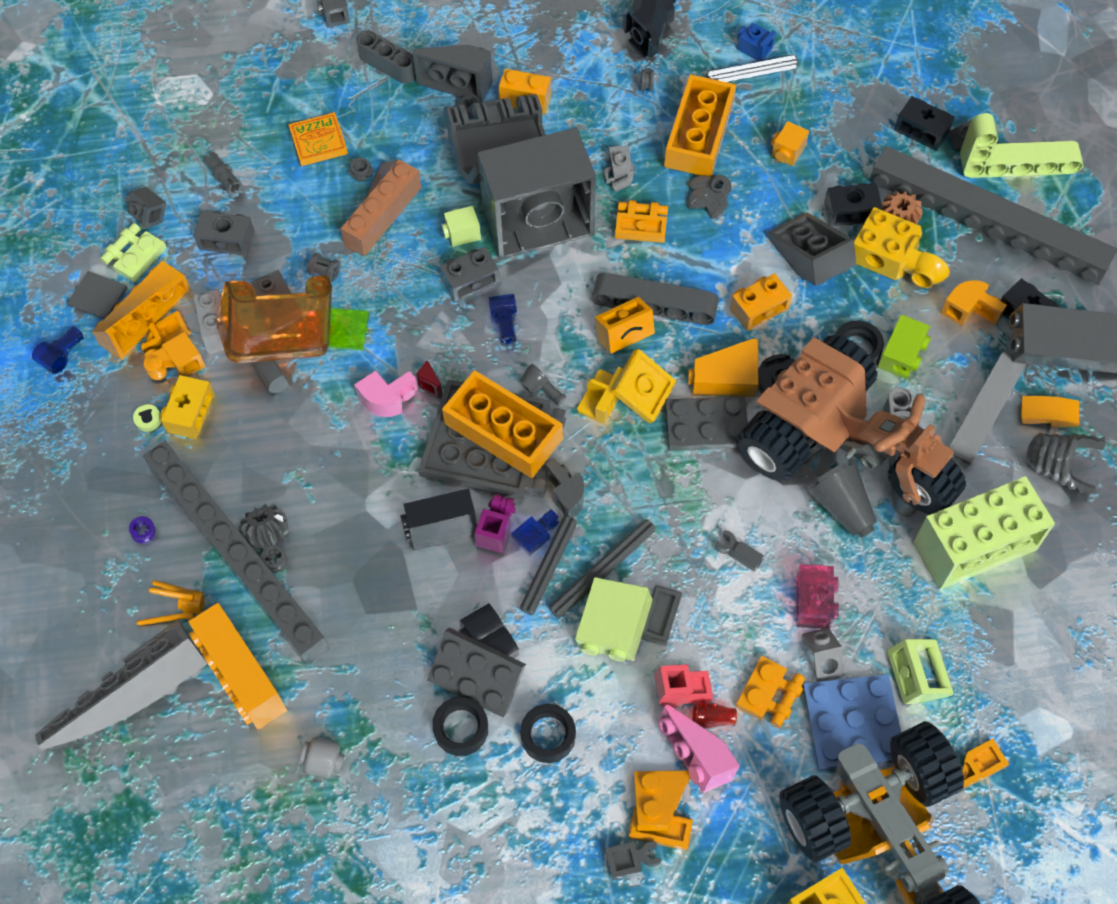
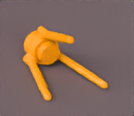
(188, 600)

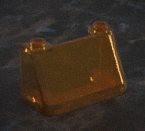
(275, 325)

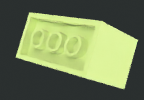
(983, 532)

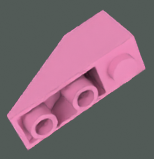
(703, 753)

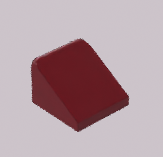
(428, 380)

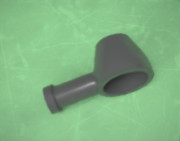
(534, 380)

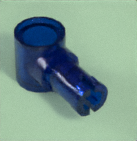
(504, 310)
(54, 355)

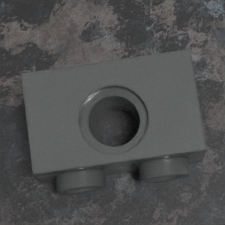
(235, 239)

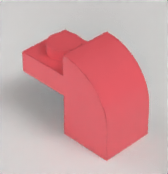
(679, 686)

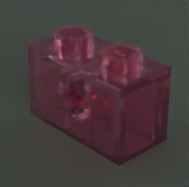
(809, 610)

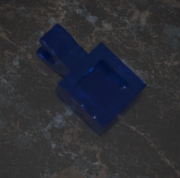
(534, 533)

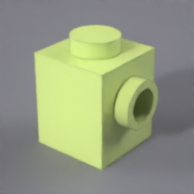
(461, 226)

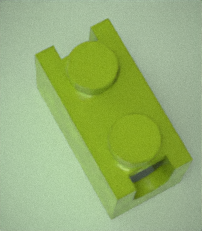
(904, 346)

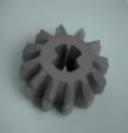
(264, 526)

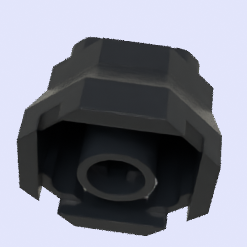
(647, 24)

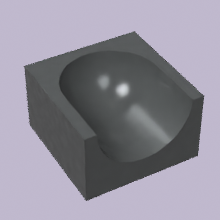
(538, 193)

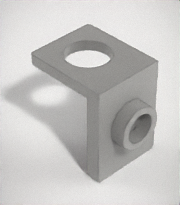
(823, 647)

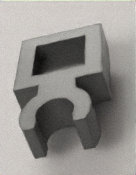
(625, 859)

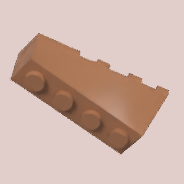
(387, 197)

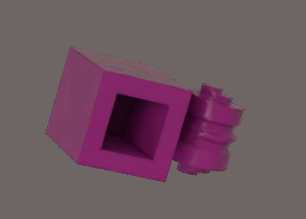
(495, 524)

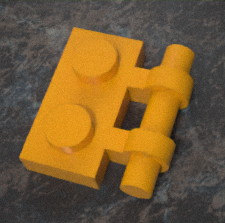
(640, 226)
(762, 687)

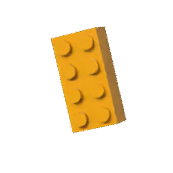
(700, 126)
(503, 424)
(236, 667)

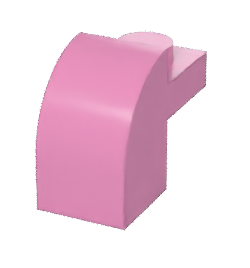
(385, 399)

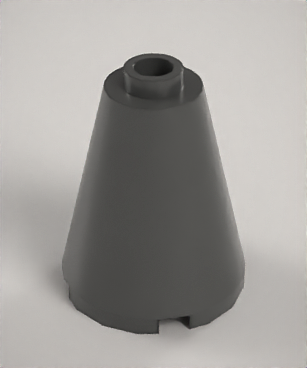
(845, 498)

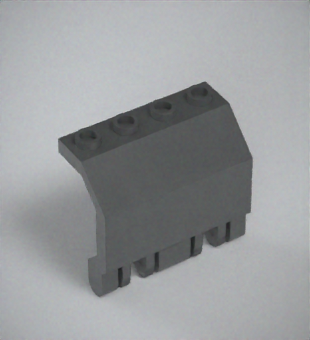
(492, 127)

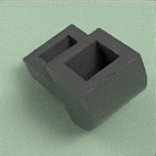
(568, 490)

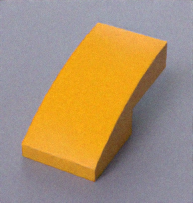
(1049, 409)

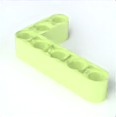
(985, 158)

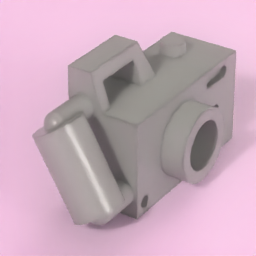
(619, 167)

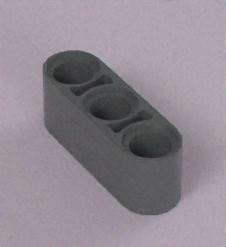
(386, 56)

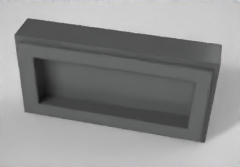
(661, 615)

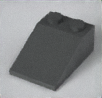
(454, 69)
(814, 248)

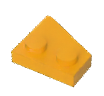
(658, 797)

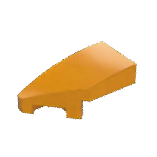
(165, 329)
(983, 762)

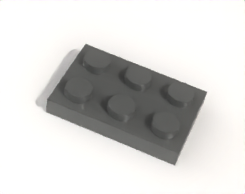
(705, 422)
(476, 671)

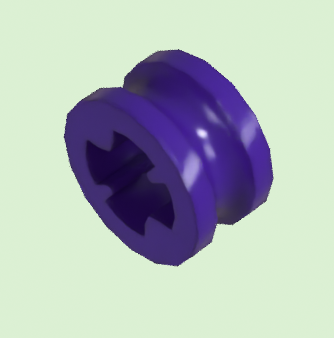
(136, 523)

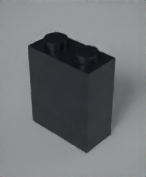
(439, 519)

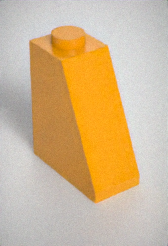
(727, 371)

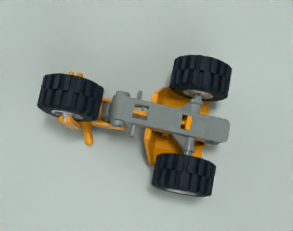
(882, 811)

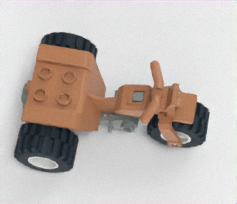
(827, 402)

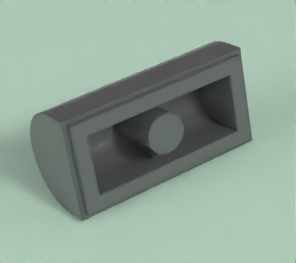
(271, 375)

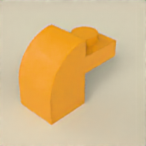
(972, 298)

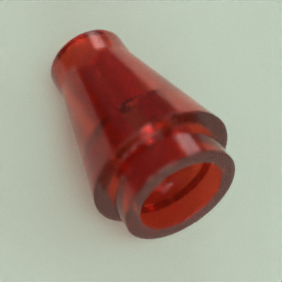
(713, 715)

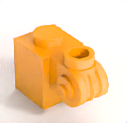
(175, 353)

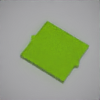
(348, 329)

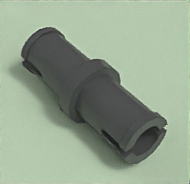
(222, 173)

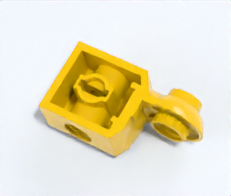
(891, 249)

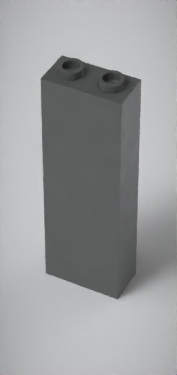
(1064, 337)

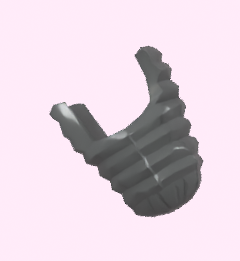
(1053, 457)

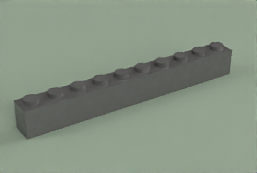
(994, 215)
(236, 553)

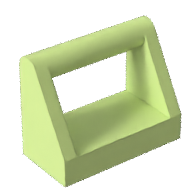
(910, 673)

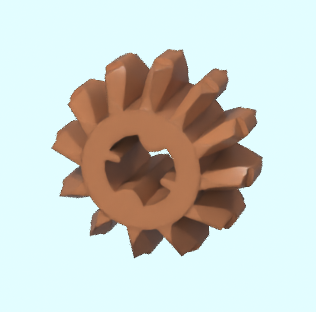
(903, 206)

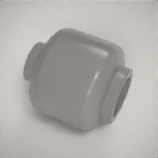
(321, 757)

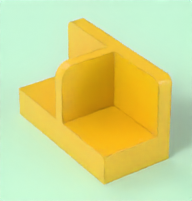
(598, 399)

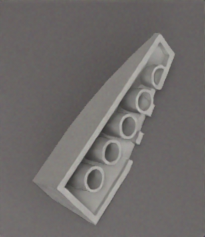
(147, 676)

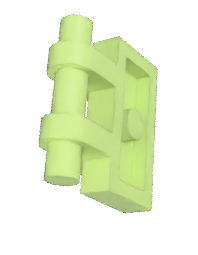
(138, 257)

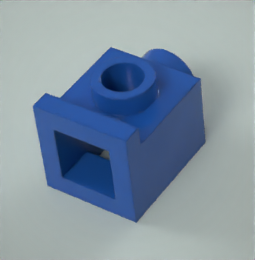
(756, 41)

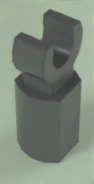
(740, 551)

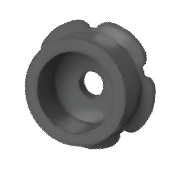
(361, 165)

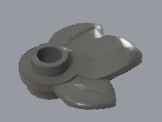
(706, 194)

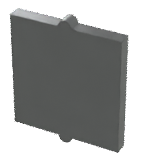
(96, 295)

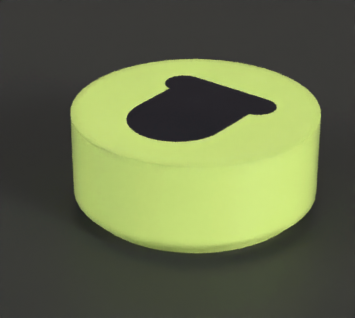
(147, 418)

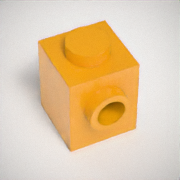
(789, 143)

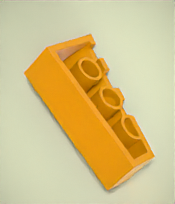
(145, 304)

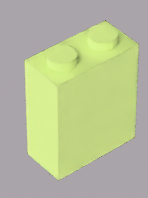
(613, 619)

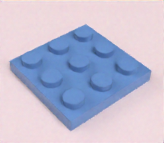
(850, 714)

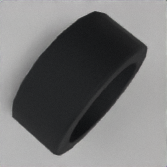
(867, 331)
(457, 704)
(552, 711)

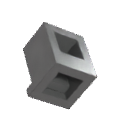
(146, 207)

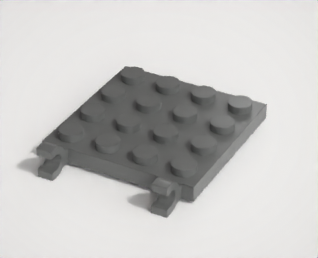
(462, 462)

